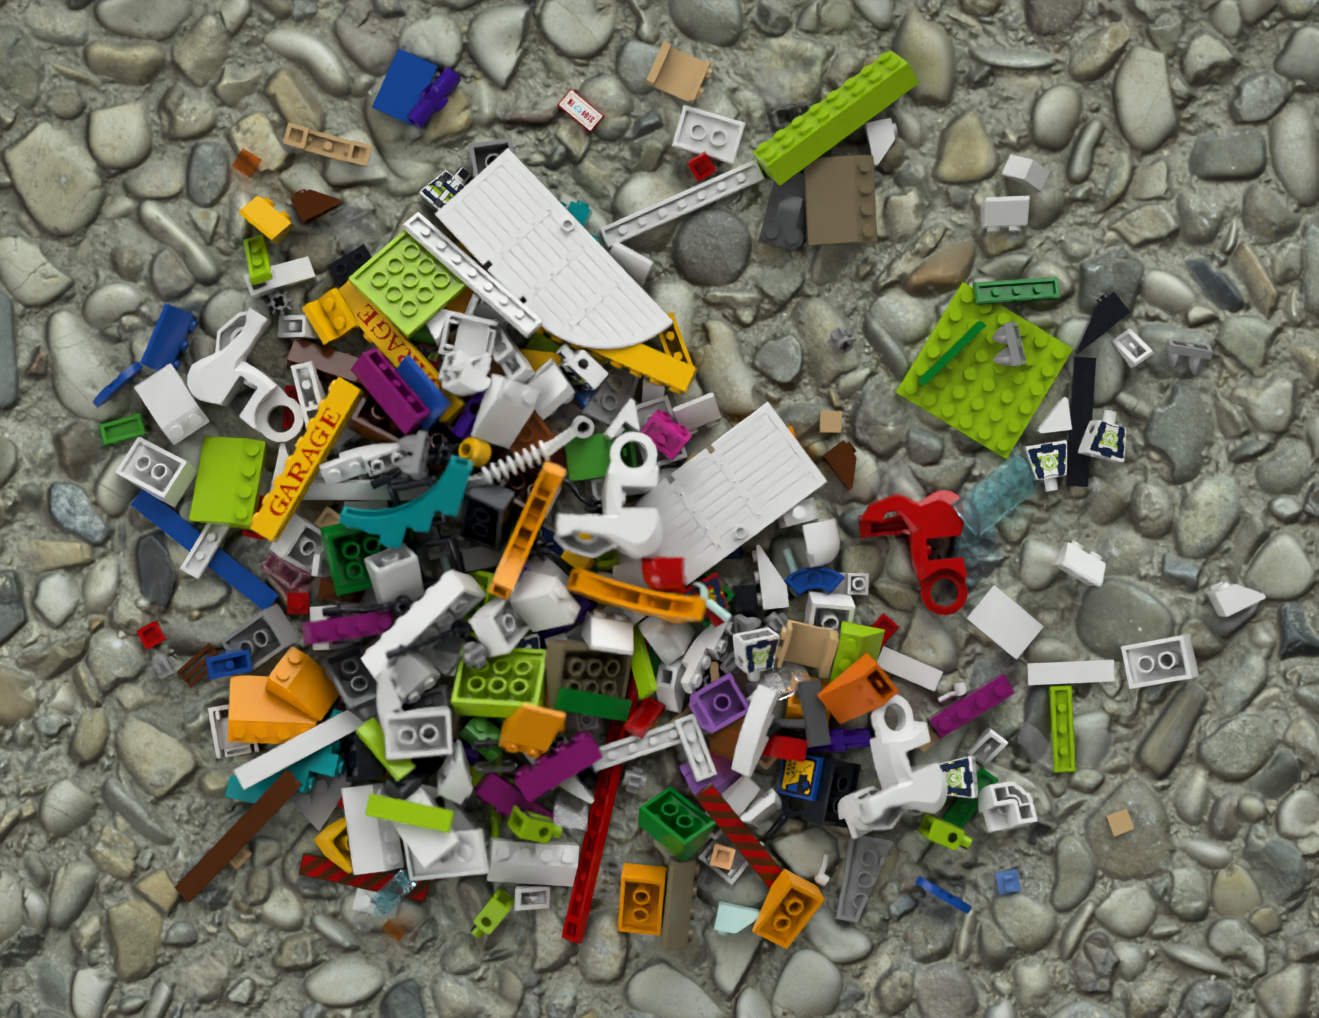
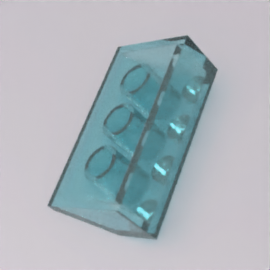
(995, 494)

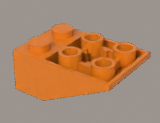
(858, 690)

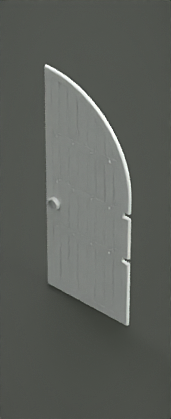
(550, 259)
(726, 496)

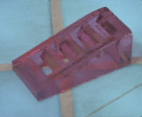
(299, 582)

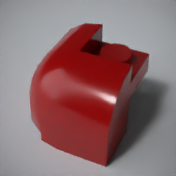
(664, 574)

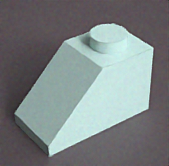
(733, 918)

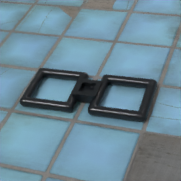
(434, 535)

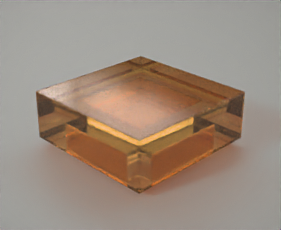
(246, 163)
(393, 930)

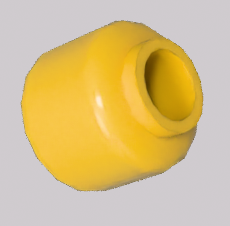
(475, 450)

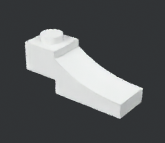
(509, 356)

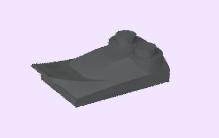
(785, 215)
(353, 680)

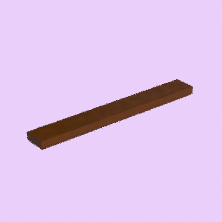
(238, 835)

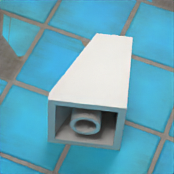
(395, 574)
(543, 602)

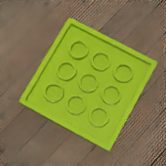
(407, 283)

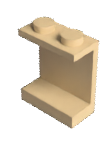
(679, 73)
(807, 646)

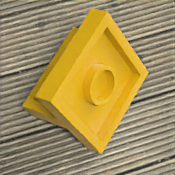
(330, 317)

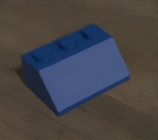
(169, 338)

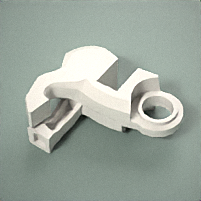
(221, 375)
(626, 530)
(904, 787)

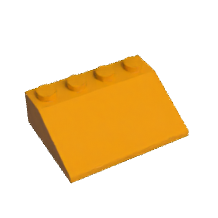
(260, 715)

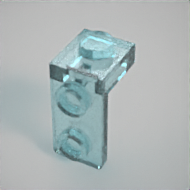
(393, 892)

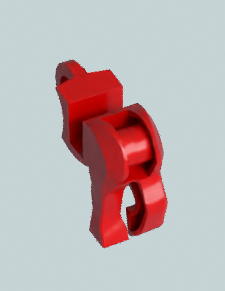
(922, 520)

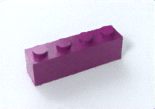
(390, 391)
(347, 627)
(971, 705)
(557, 766)
(504, 795)

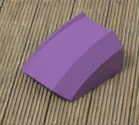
(718, 703)
(722, 781)

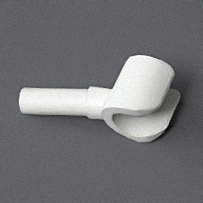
(960, 689)
(821, 878)

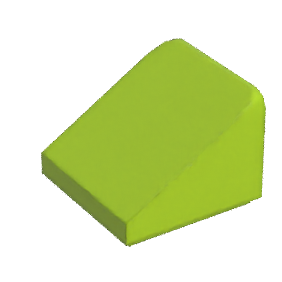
(606, 562)

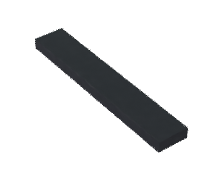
(1081, 414)

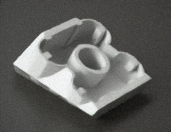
(553, 388)
(761, 809)

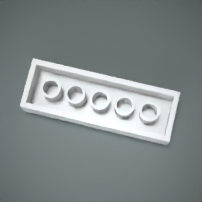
(431, 615)

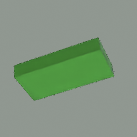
(123, 429)

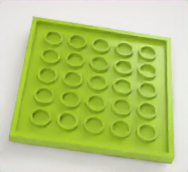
(972, 391)

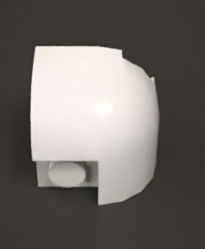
(465, 374)
(821, 542)
(847, 807)
(1006, 807)

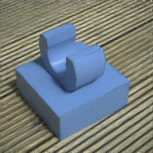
(1007, 881)

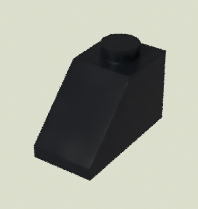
(746, 600)

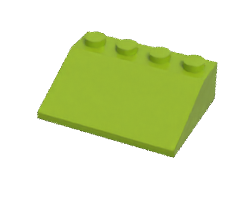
(229, 481)
(501, 684)

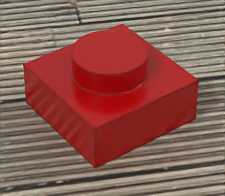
(701, 166)
(298, 602)
(151, 635)

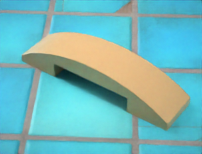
(327, 145)

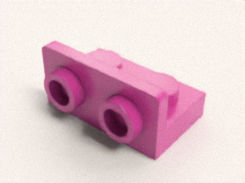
(666, 433)

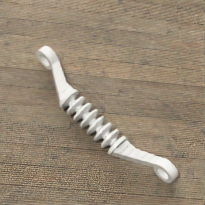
(545, 449)

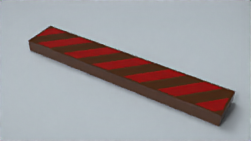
(739, 834)
(325, 869)

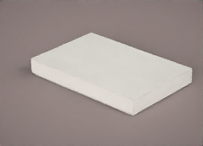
(708, 132)
(1004, 622)

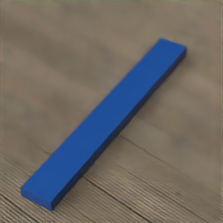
(221, 563)

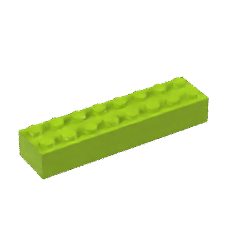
(835, 117)

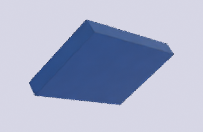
(403, 85)
(425, 390)

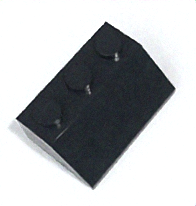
(487, 516)
(836, 781)

